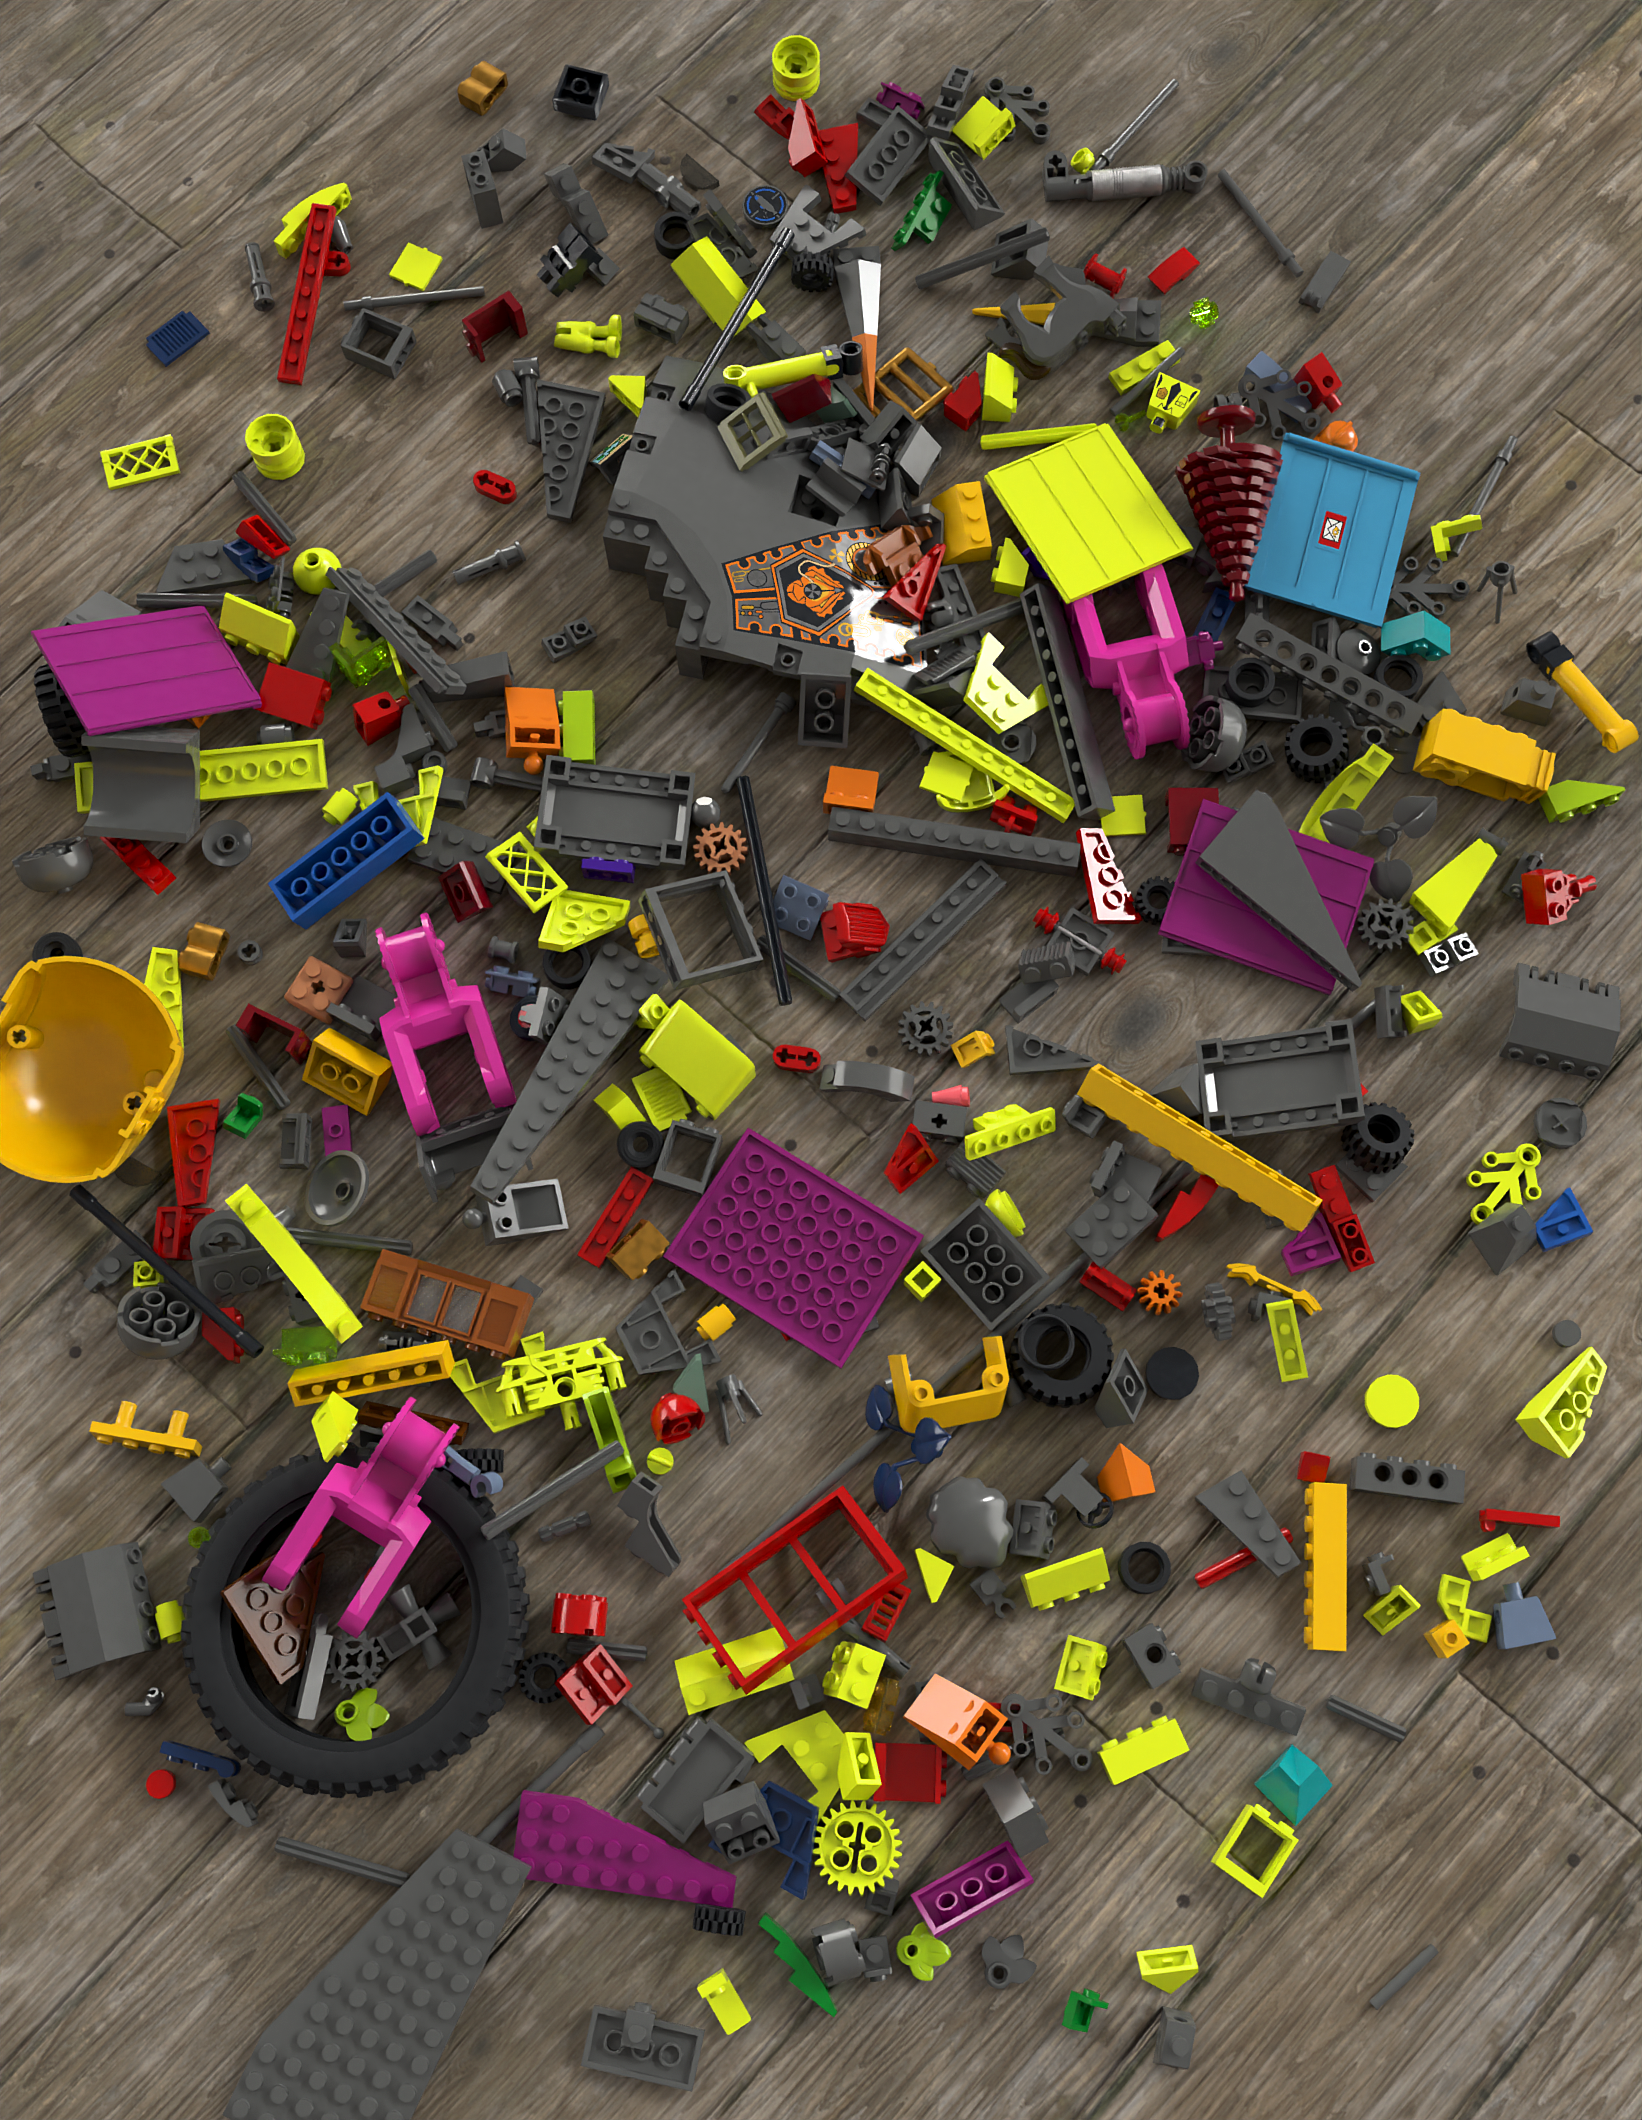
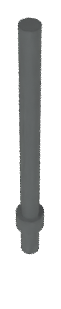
(1108, 155)
(1285, 255)
(370, 303)
(1502, 459)

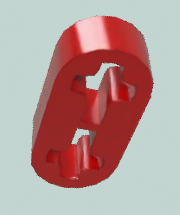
(333, 259)
(495, 485)
(795, 1064)

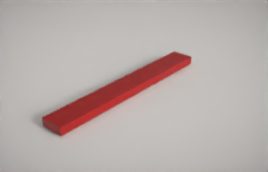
(306, 294)

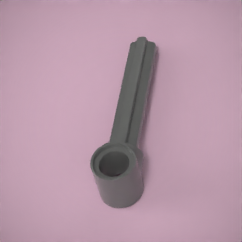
(527, 373)
(486, 774)

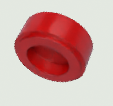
(161, 1783)

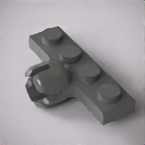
(954, 606)
(1250, 1696)

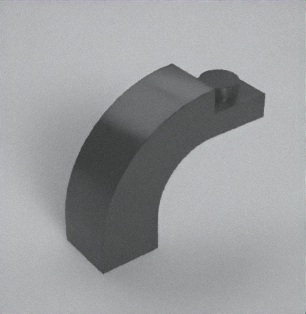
(868, 1078)

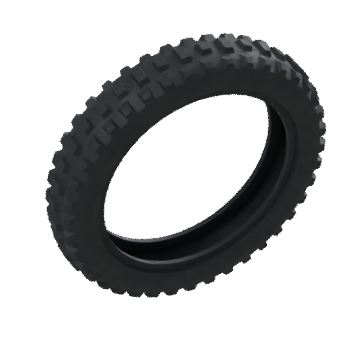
(329, 1764)

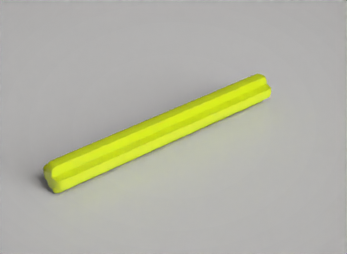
(1032, 436)

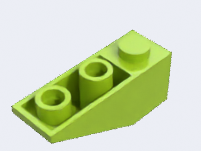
(1572, 797)

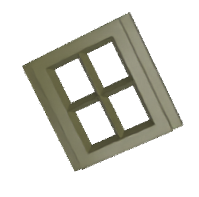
(735, 444)

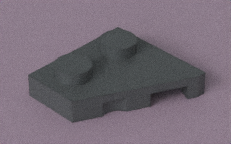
(622, 160)

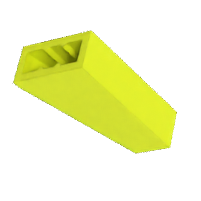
(1451, 889)

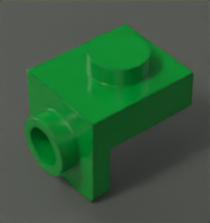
(244, 1116)
(1080, 2009)

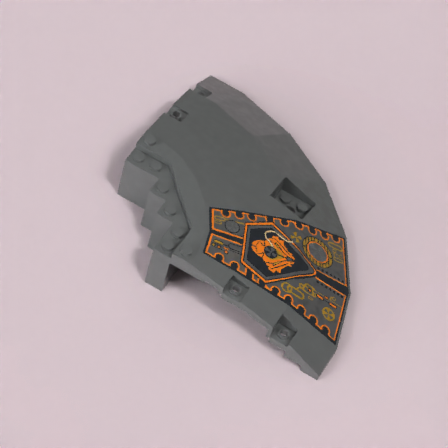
(744, 557)

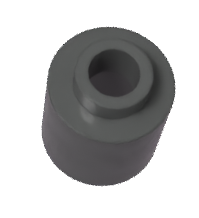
(507, 387)
(275, 734)

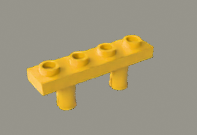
(155, 1442)

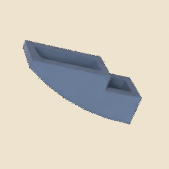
(1264, 366)

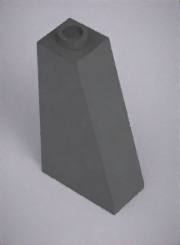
(482, 676)

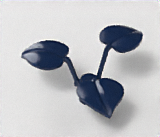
(927, 1445)

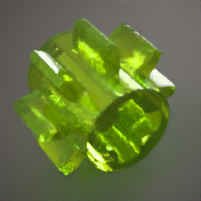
(1204, 313)

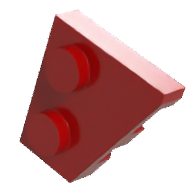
(910, 1160)

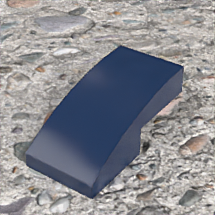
(247, 560)

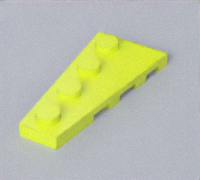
(164, 981)

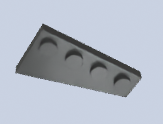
(1245, 1516)

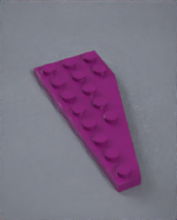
(591, 1849)

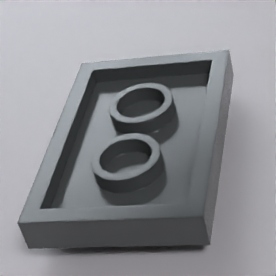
(1112, 1223)

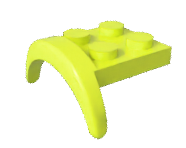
(977, 796)

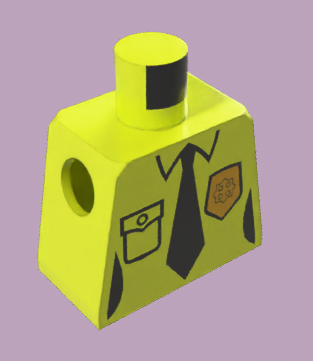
(1170, 403)

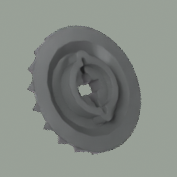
(214, 1228)

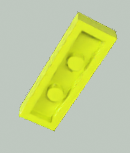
(1134, 371)
(1287, 1340)

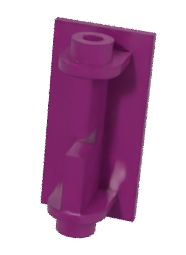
(908, 102)

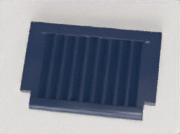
(176, 337)

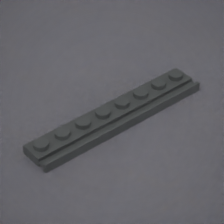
(397, 631)
(922, 940)

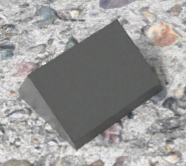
(894, 502)
(946, 692)

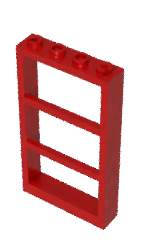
(789, 1534)

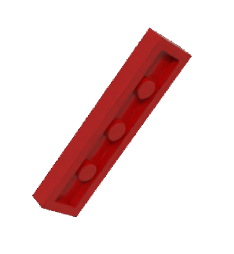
(615, 1217)

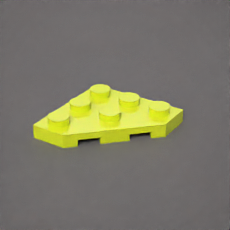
(580, 918)

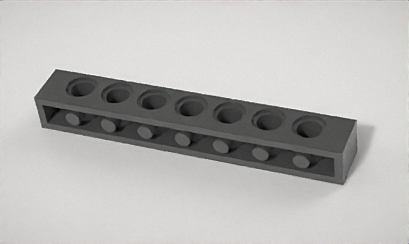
(1364, 686)

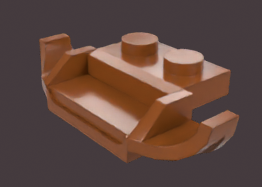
(896, 551)

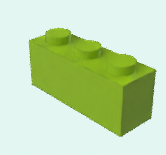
(578, 726)

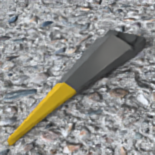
(1140, 315)

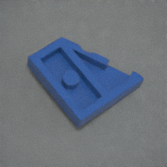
(1562, 1223)

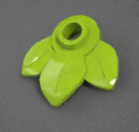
(366, 1714)
(927, 1953)

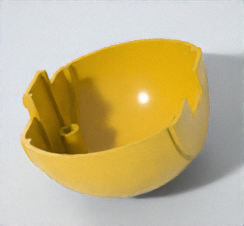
(87, 1063)

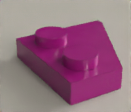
(1311, 1248)

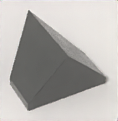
(1181, 1091)

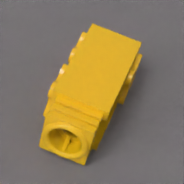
(1483, 758)

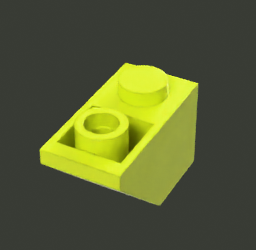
(1012, 570)

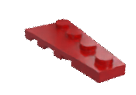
(192, 1147)

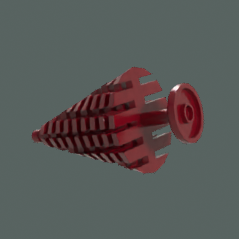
(1230, 492)

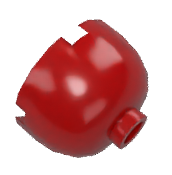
(675, 1417)

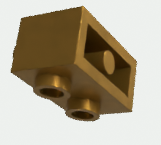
(638, 1250)

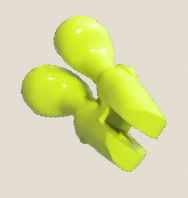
(579, 336)

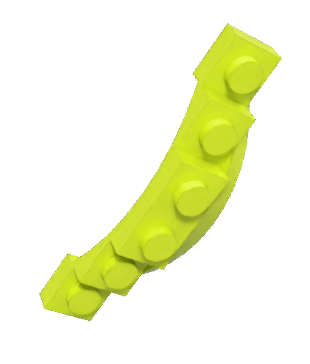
(1347, 789)

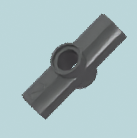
(668, 190)

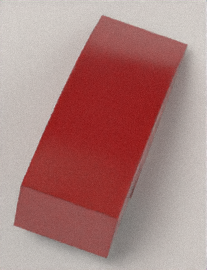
(1187, 1207)

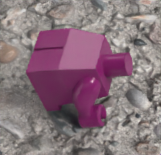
(1202, 650)

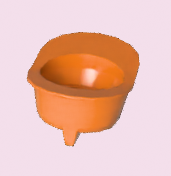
(1339, 435)

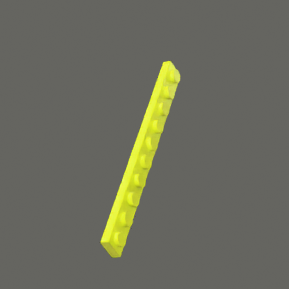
(965, 745)

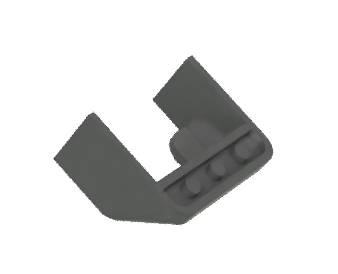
(459, 1147)

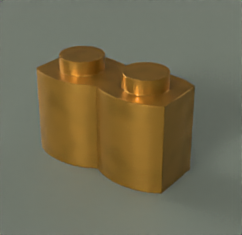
(482, 88)
(203, 951)

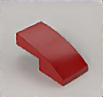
(776, 116)
(1173, 269)

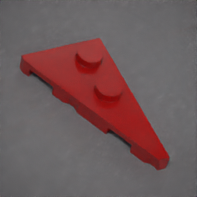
(914, 588)

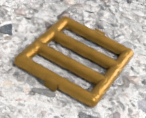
(892, 367)

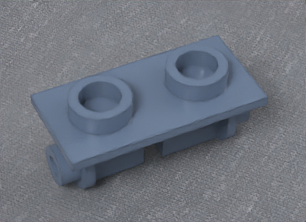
(502, 978)

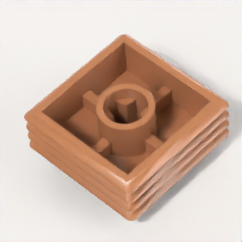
(314, 975)

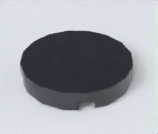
(1172, 1373)

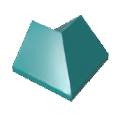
(1294, 1784)

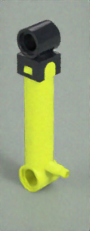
(828, 362)

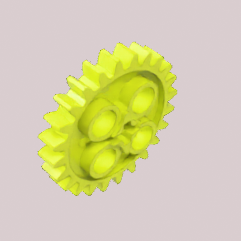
(832, 1843)

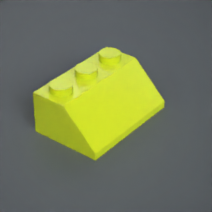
(257, 629)
(1066, 1579)

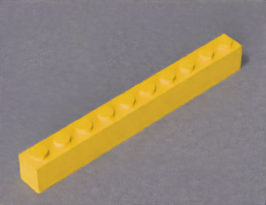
(1199, 1148)

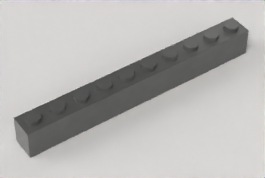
(1067, 702)
(953, 841)

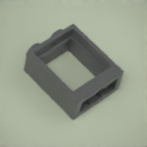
(482, 189)
(398, 353)
(678, 1182)

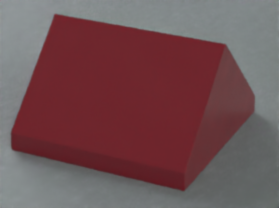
(803, 397)
(465, 891)

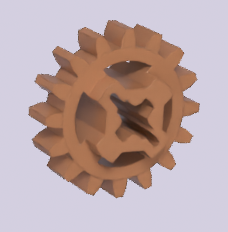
(722, 838)

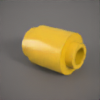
(715, 1322)

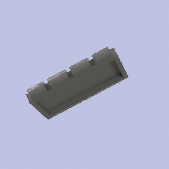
(700, 1773)

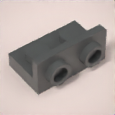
(1033, 1529)

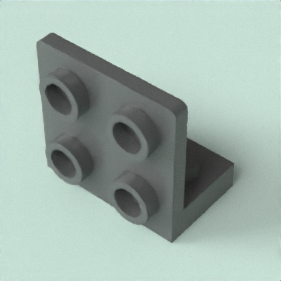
(363, 1008)

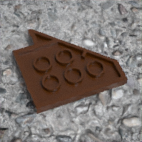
(276, 1619)

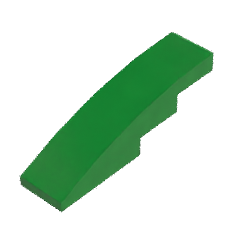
(804, 1973)

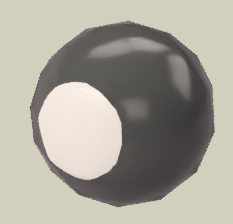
(705, 812)

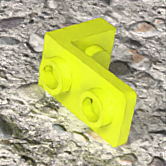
(1446, 529)
(724, 2001)

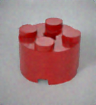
(579, 1615)

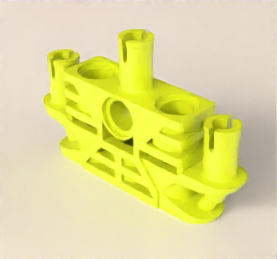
(557, 1363)

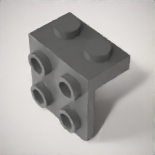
(1117, 1164)

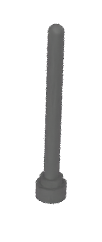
(783, 705)

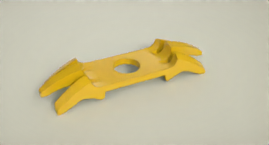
(1251, 1276)

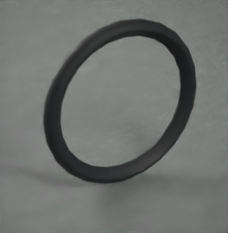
(1048, 1317)

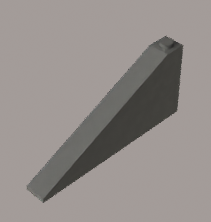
(1266, 872)

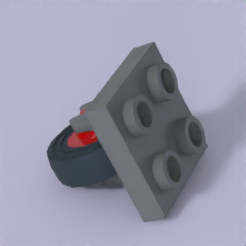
(538, 1016)

